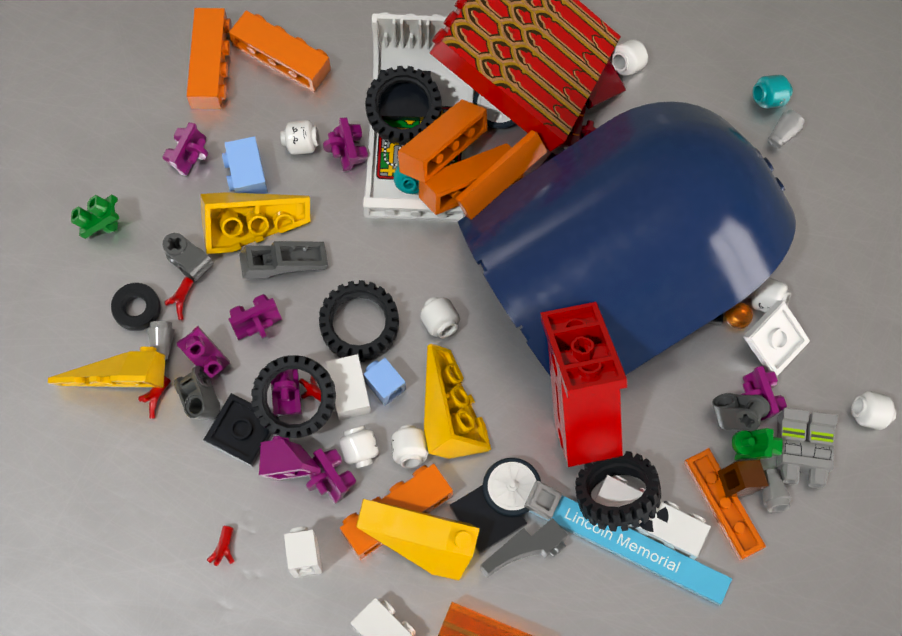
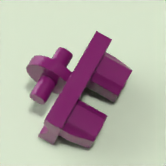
(342, 144)
(188, 149)
(255, 319)
(203, 352)
(760, 383)
(286, 393)
(328, 480)

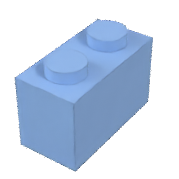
(245, 166)

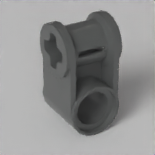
(188, 259)
(197, 395)
(740, 411)

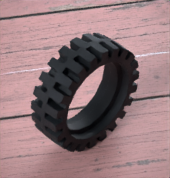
(390, 78)
(350, 292)
(262, 409)
(625, 514)

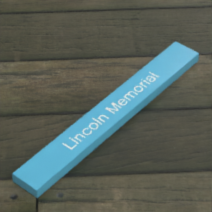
(645, 553)

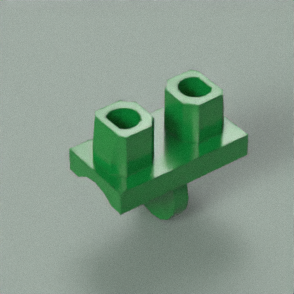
(99, 216)
(756, 444)

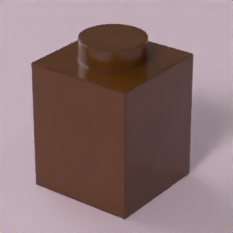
(743, 478)

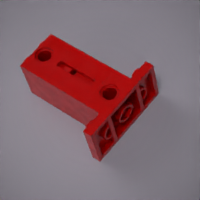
(584, 384)

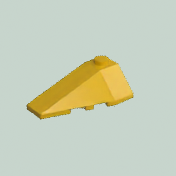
(243, 218)
(127, 369)
(449, 417)
(427, 540)

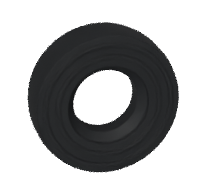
(131, 291)

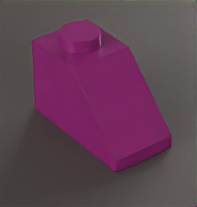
(285, 460)

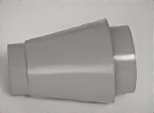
(786, 128)
(161, 336)
(775, 495)

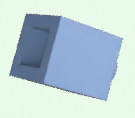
(384, 381)

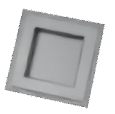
(543, 500)

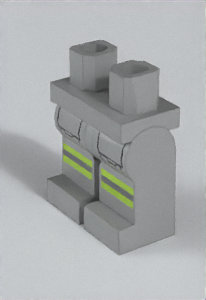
(806, 446)

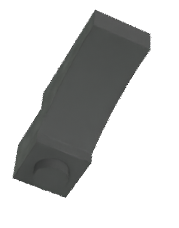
(282, 258)
(545, 541)

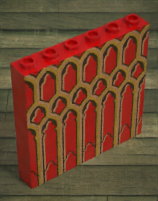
(528, 58)

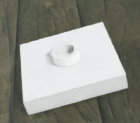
(776, 338)

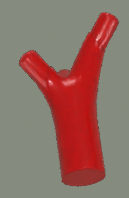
(179, 296)
(312, 389)
(153, 396)
(223, 547)

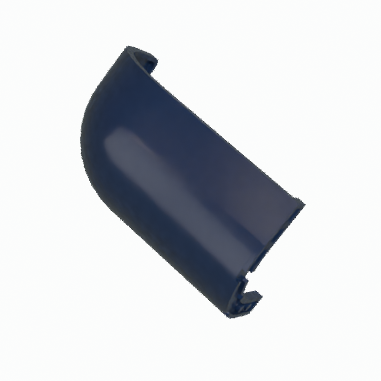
(649, 217)

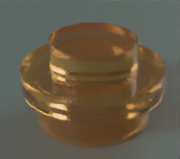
(739, 316)

